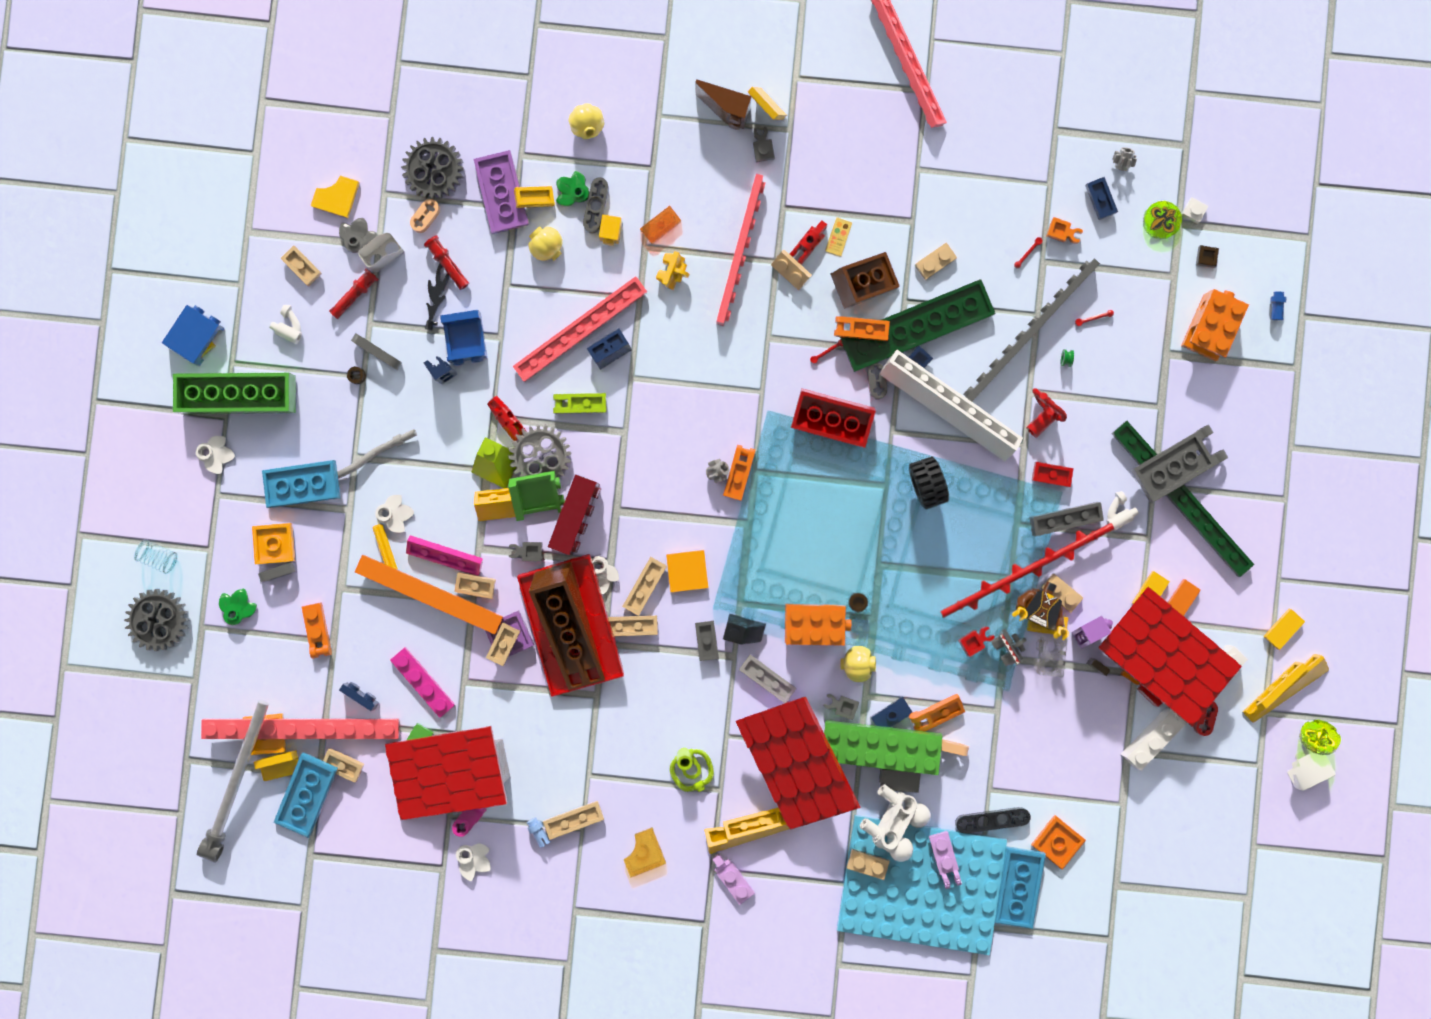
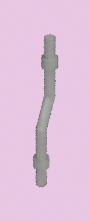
(397, 440)

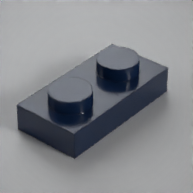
(1101, 198)
(366, 700)

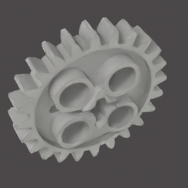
(534, 438)

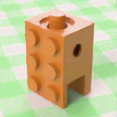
(1215, 324)
(816, 624)

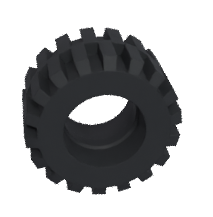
(929, 482)

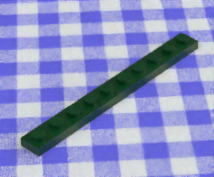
(1188, 505)

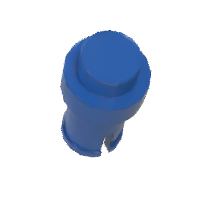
(1278, 300)

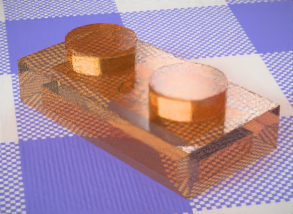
(660, 225)

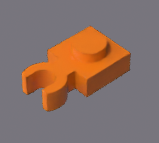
(1061, 230)

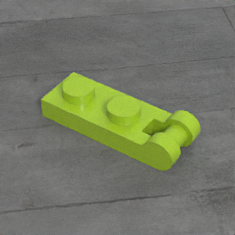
(580, 403)

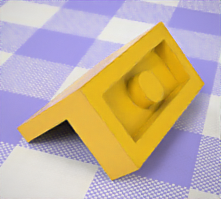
(493, 504)
(277, 765)

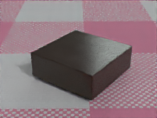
(1207, 256)
(1098, 666)

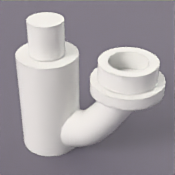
(289, 333)
(1122, 518)

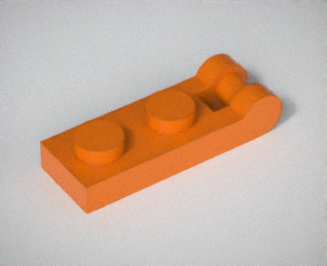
(862, 328)
(739, 473)
(316, 630)
(937, 713)

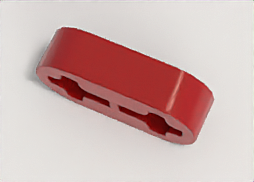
(1209, 720)

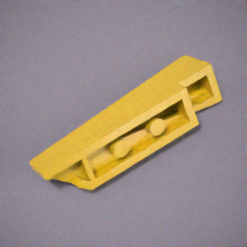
(1286, 685)
(744, 830)

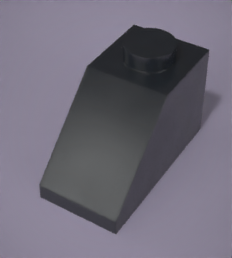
(743, 630)

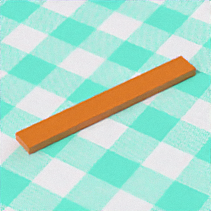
(429, 594)

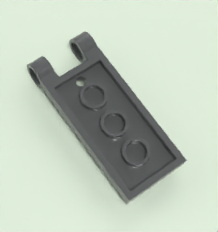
(1177, 465)

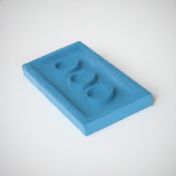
(301, 484)
(305, 795)
(1019, 887)

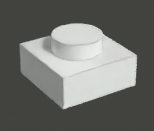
(1194, 210)

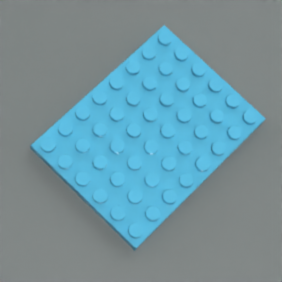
(912, 898)

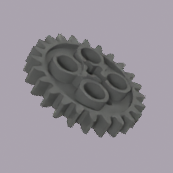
(415, 164)
(140, 614)

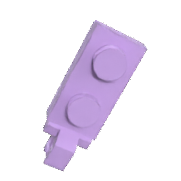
(733, 879)

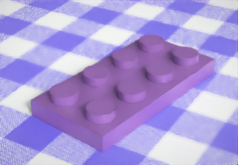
(497, 184)

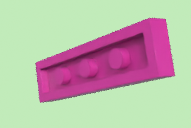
(444, 555)
(422, 682)

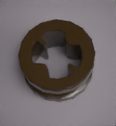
(362, 375)

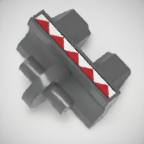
(1013, 654)

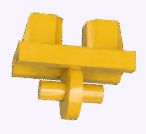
(675, 270)

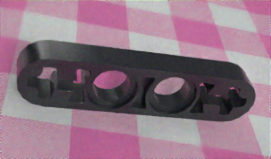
(992, 820)

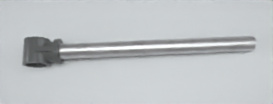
(211, 845)

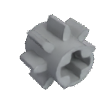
(1124, 159)
(717, 470)

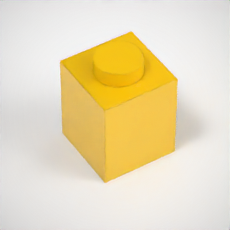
(610, 229)

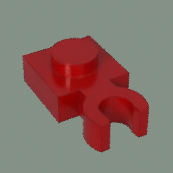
(973, 641)

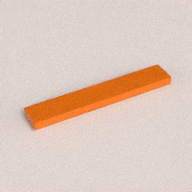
(1181, 601)

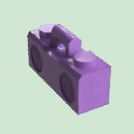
(1092, 631)

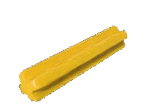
(384, 545)

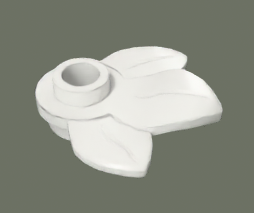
(217, 454)
(397, 513)
(605, 574)
(475, 862)

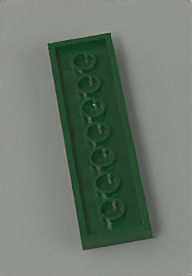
(922, 324)

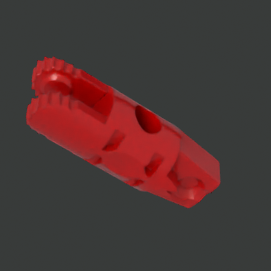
(815, 235)
(506, 417)

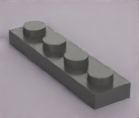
(1066, 518)

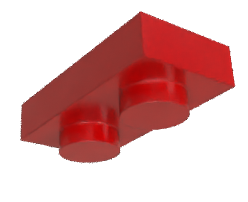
(1052, 474)

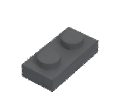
(706, 640)

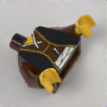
(1042, 609)

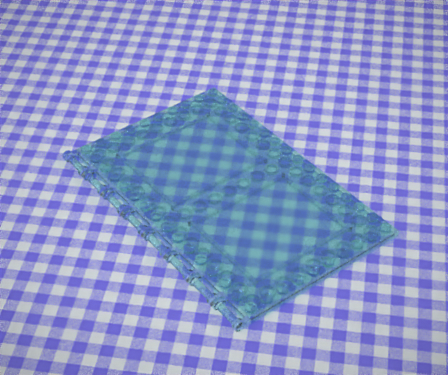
(847, 521)

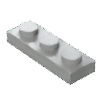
(767, 678)

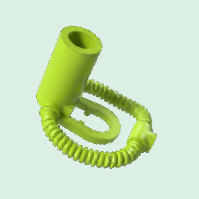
(684, 760)

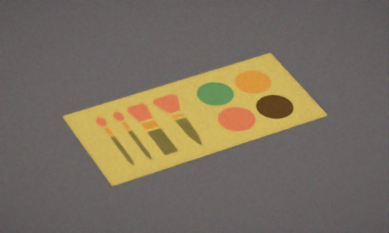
(838, 236)

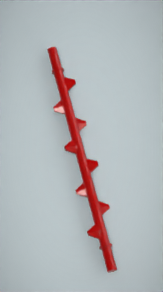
(1035, 568)

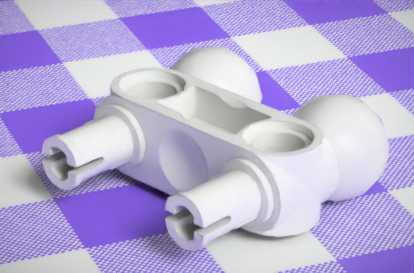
(896, 822)

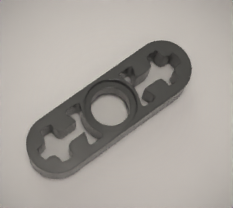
(593, 190)
(376, 351)

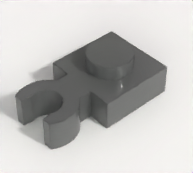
(763, 148)
(530, 551)
(844, 706)

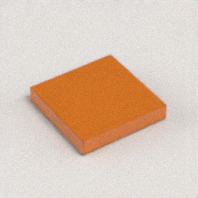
(1058, 842)

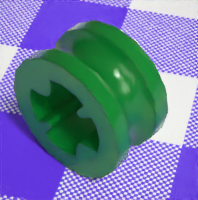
(1067, 358)

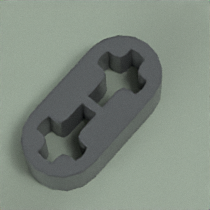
(872, 381)
(276, 572)

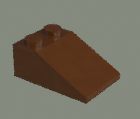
(727, 104)
(864, 280)

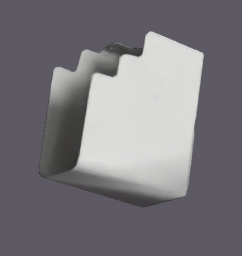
(373, 248)
(1310, 770)

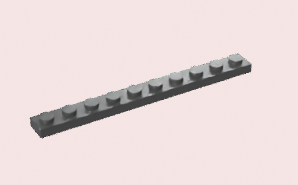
(1034, 325)

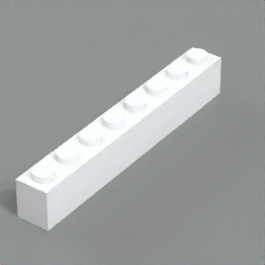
(951, 406)
(1163, 728)

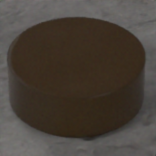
(858, 602)

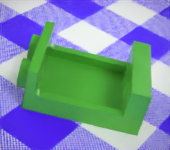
(535, 494)

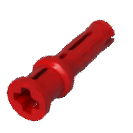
(442, 256)
(359, 286)

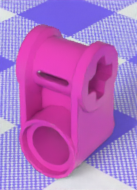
(468, 817)

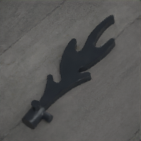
(434, 293)

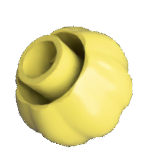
(586, 121)
(545, 244)
(858, 664)

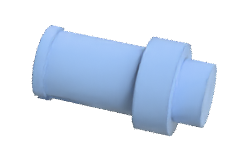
(538, 832)

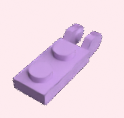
(944, 857)

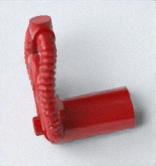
(1049, 414)

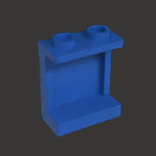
(192, 334)
(464, 337)

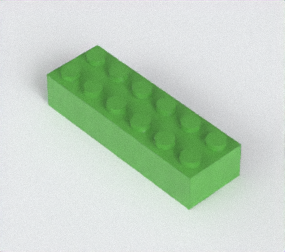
(234, 393)
(885, 747)

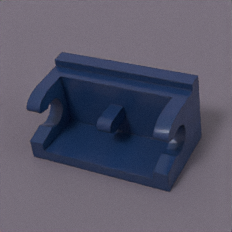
(609, 349)
(441, 372)

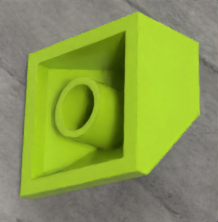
(493, 463)

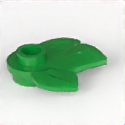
(570, 187)
(236, 603)

